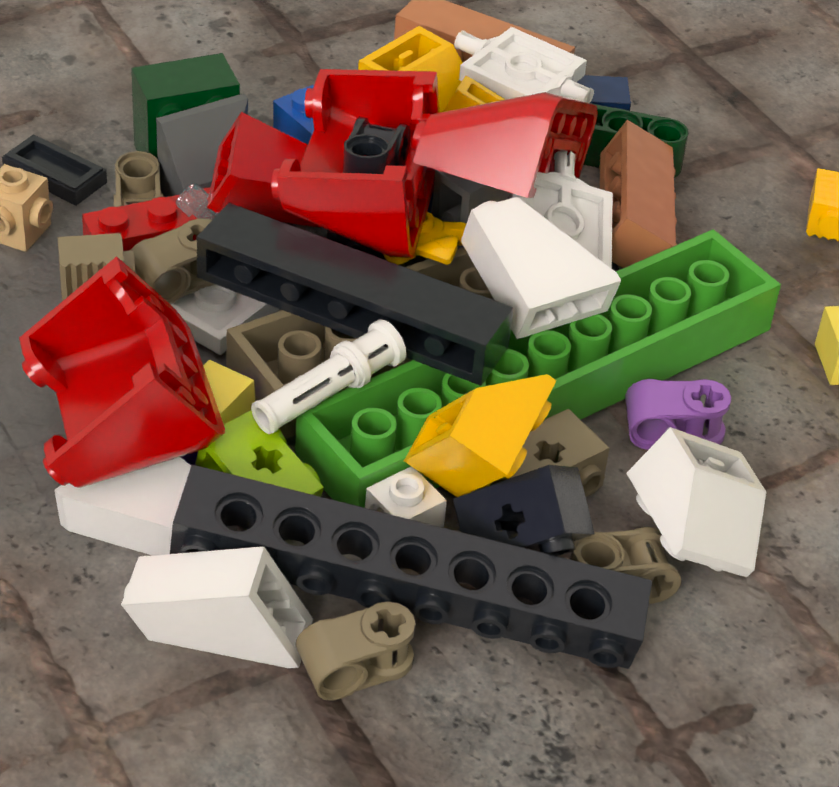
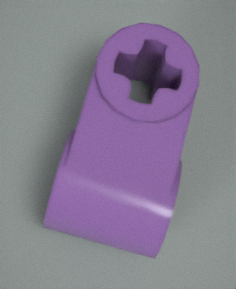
(659, 404)

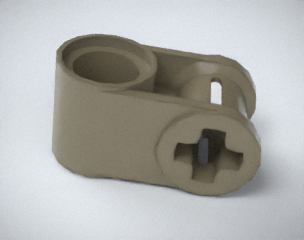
(136, 178)
(170, 261)
(629, 554)
(352, 654)

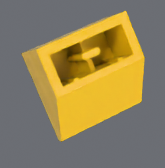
(420, 52)
(481, 434)

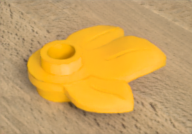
(437, 241)

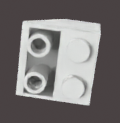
(701, 501)

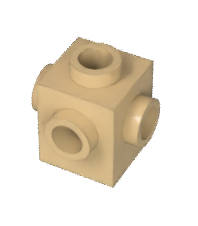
(23, 207)

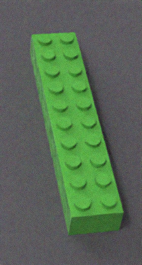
(660, 323)

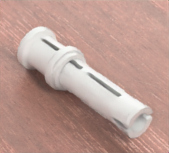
(348, 365)

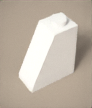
(536, 267)
(128, 509)
(218, 604)

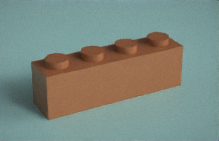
(449, 19)
(641, 178)

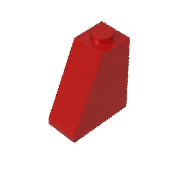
(247, 165)

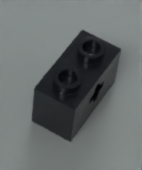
(531, 511)

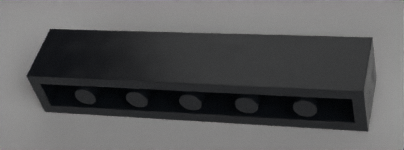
(353, 290)

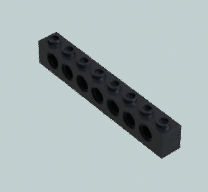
(439, 556)

